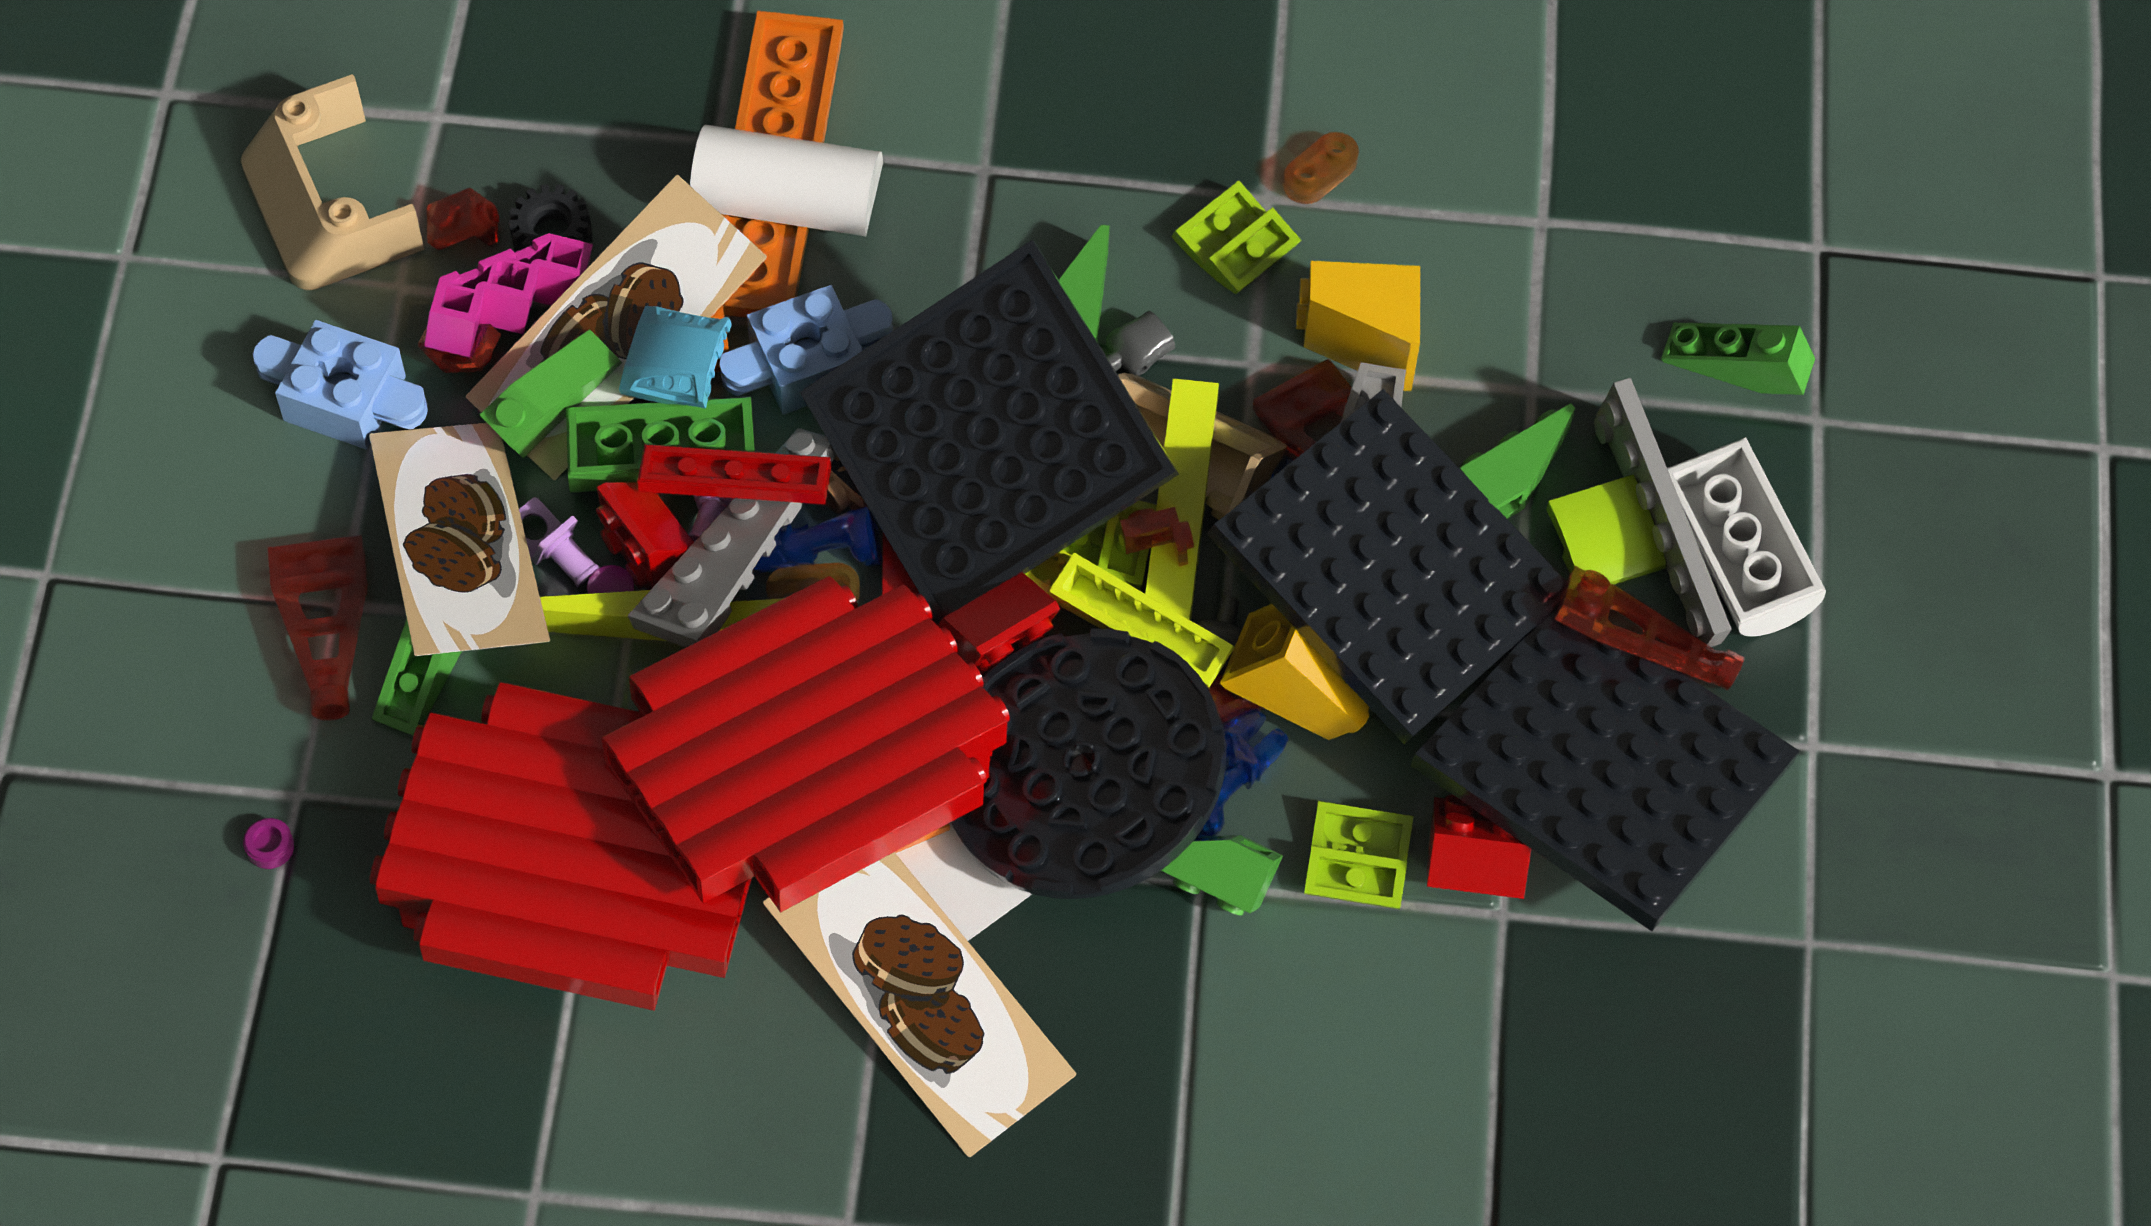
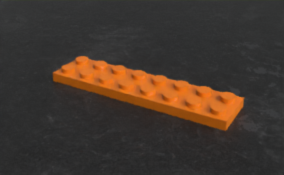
(789, 96)

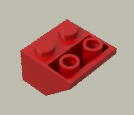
(641, 531)
(1000, 620)
(1474, 853)

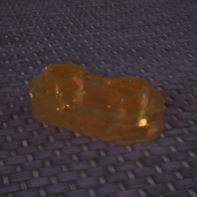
(1324, 165)
(799, 577)

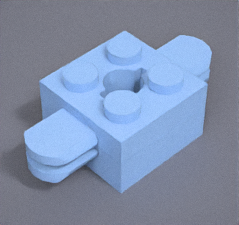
(789, 367)
(336, 404)

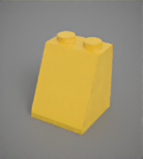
(1362, 314)
(1290, 678)

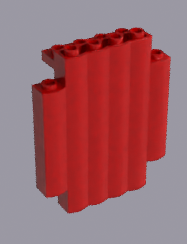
(807, 742)
(537, 862)

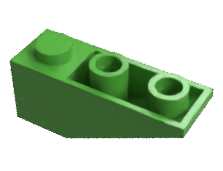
(1745, 355)
(1519, 461)
(1226, 868)

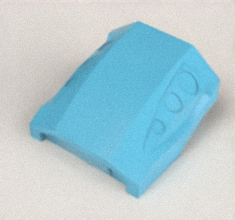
(673, 357)

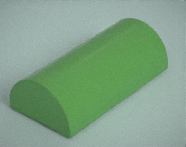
(609, 440)

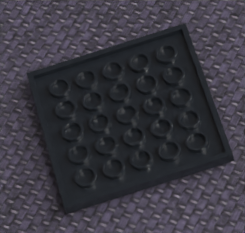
(988, 432)
(1391, 564)
(1606, 765)

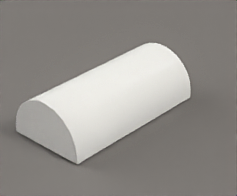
(786, 179)
(1747, 539)

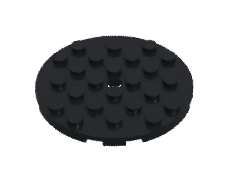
(1151, 774)

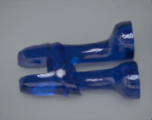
(801, 545)
(1244, 762)

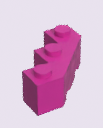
(503, 291)

